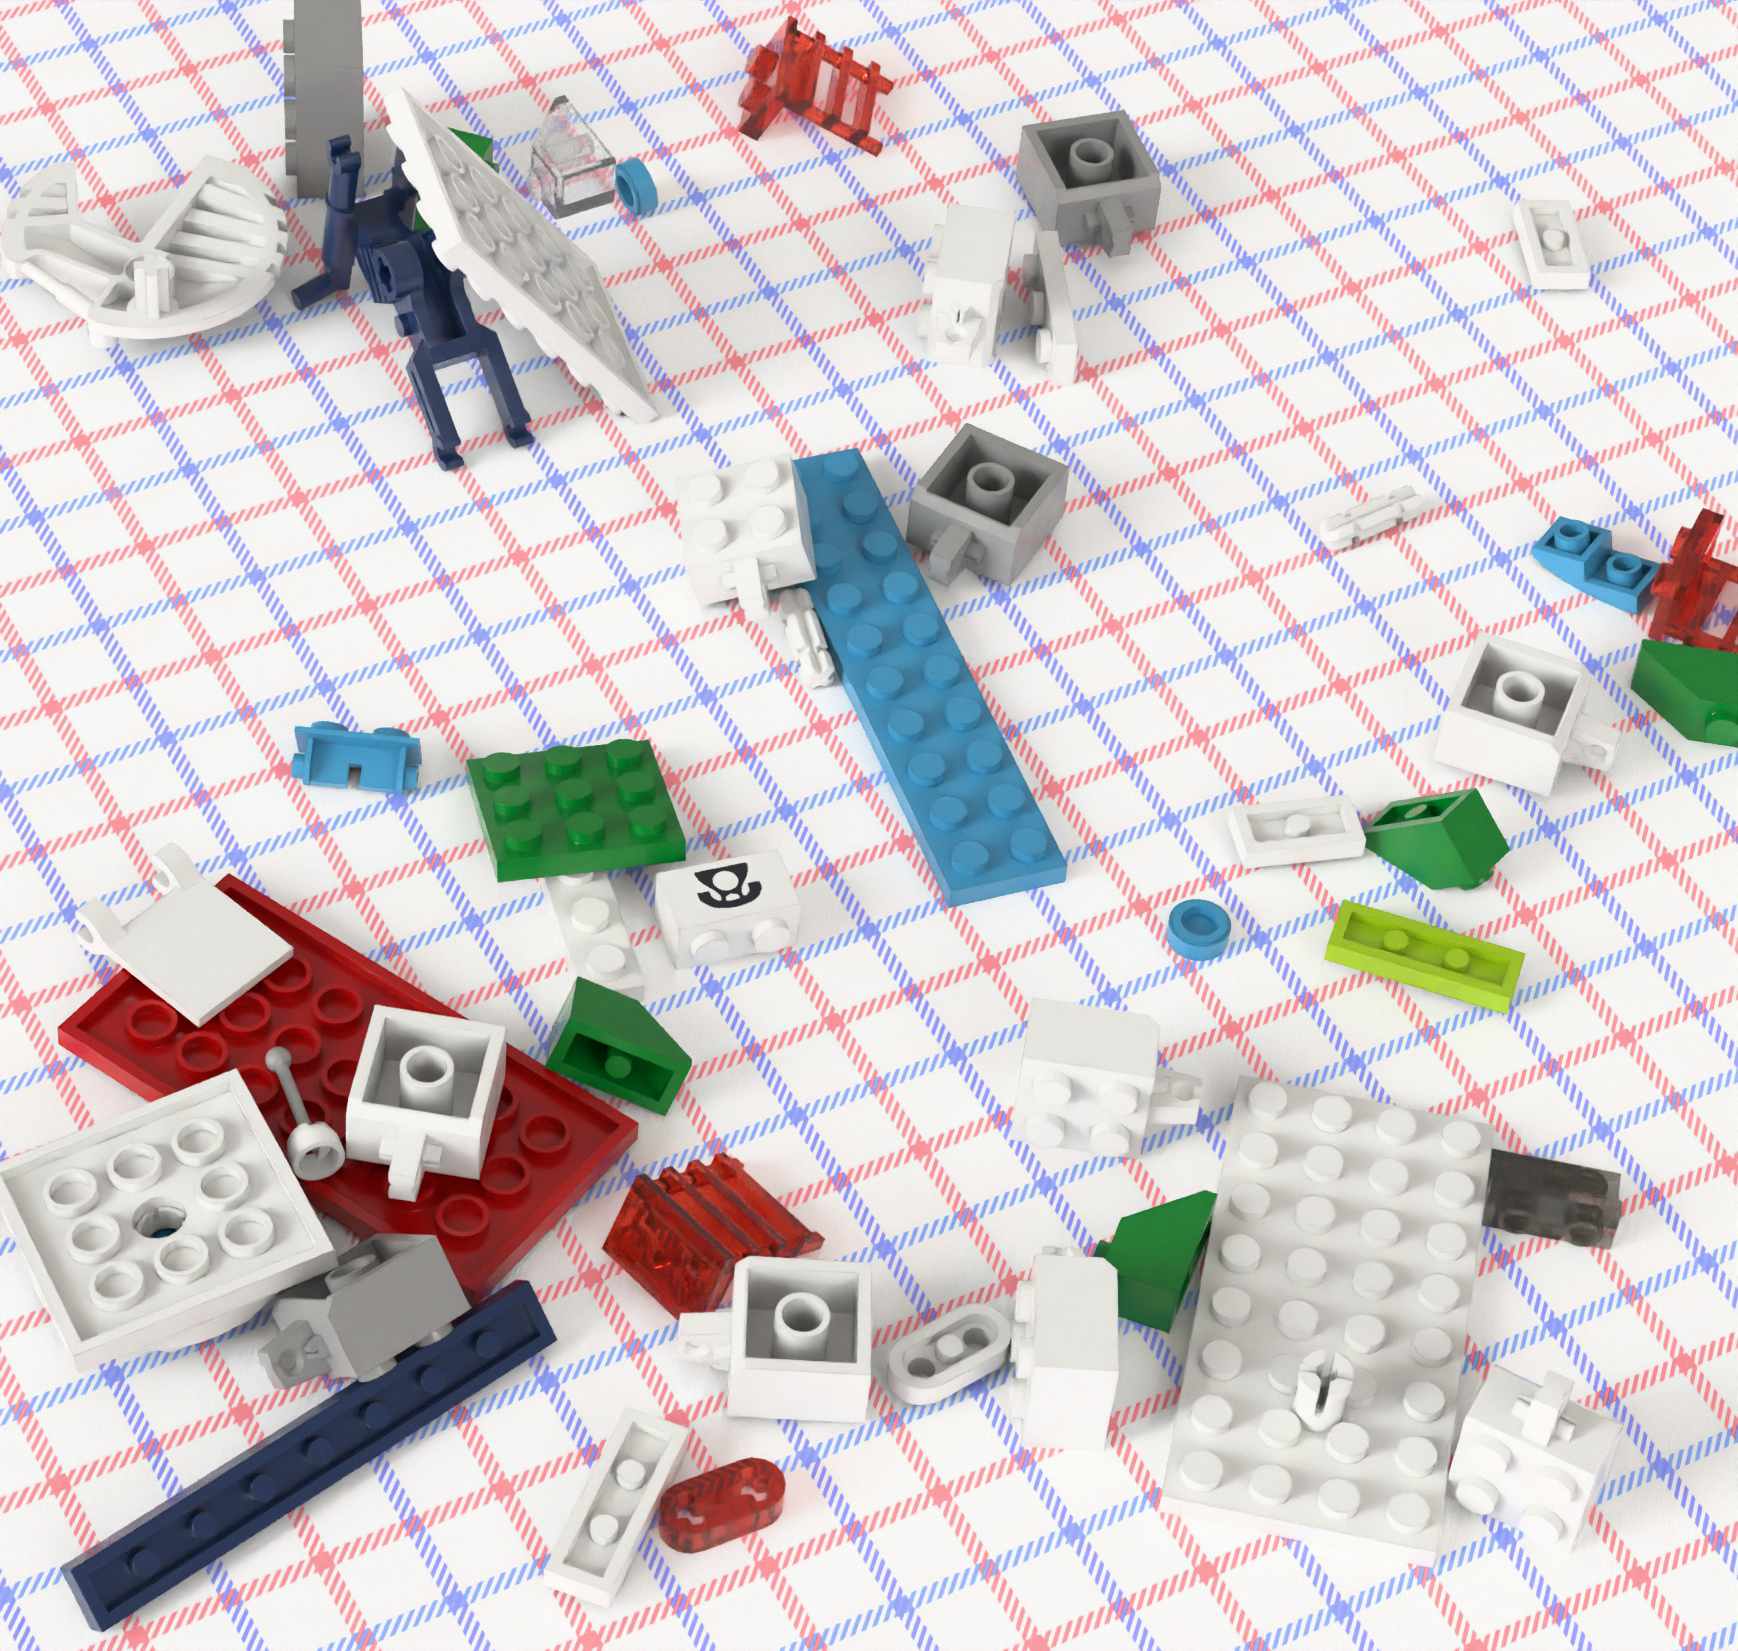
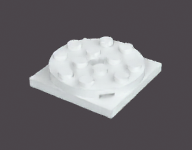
(180, 1163)

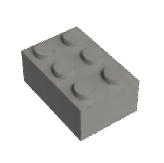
(327, 89)

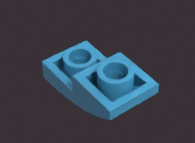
(1585, 560)

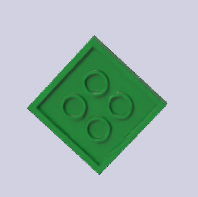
(574, 810)

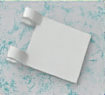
(188, 945)

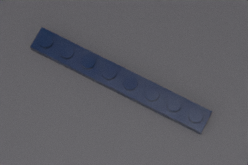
(305, 1458)

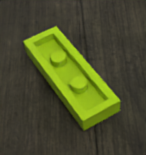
(1424, 956)

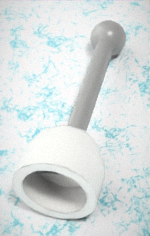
(318, 1137)

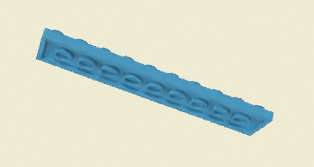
(919, 695)

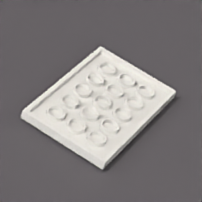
(517, 258)

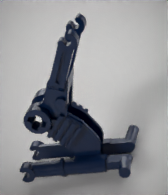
(424, 292)

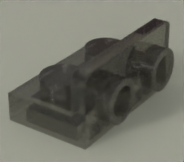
(1552, 1199)

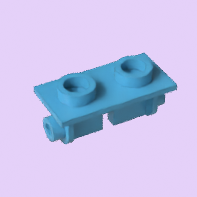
(380, 755)

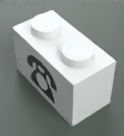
(727, 909)

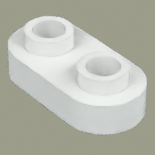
(942, 1353)

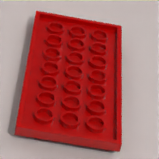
(544, 1140)

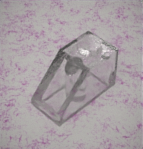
(570, 164)

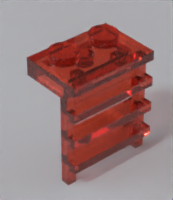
(787, 77)
(1694, 587)
(694, 1225)

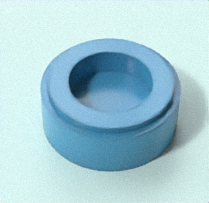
(635, 186)
(1198, 930)

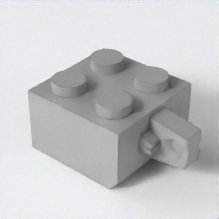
(1090, 179)
(985, 506)
(364, 1312)

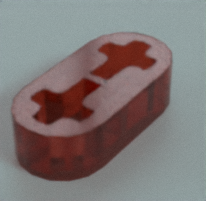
(722, 1507)

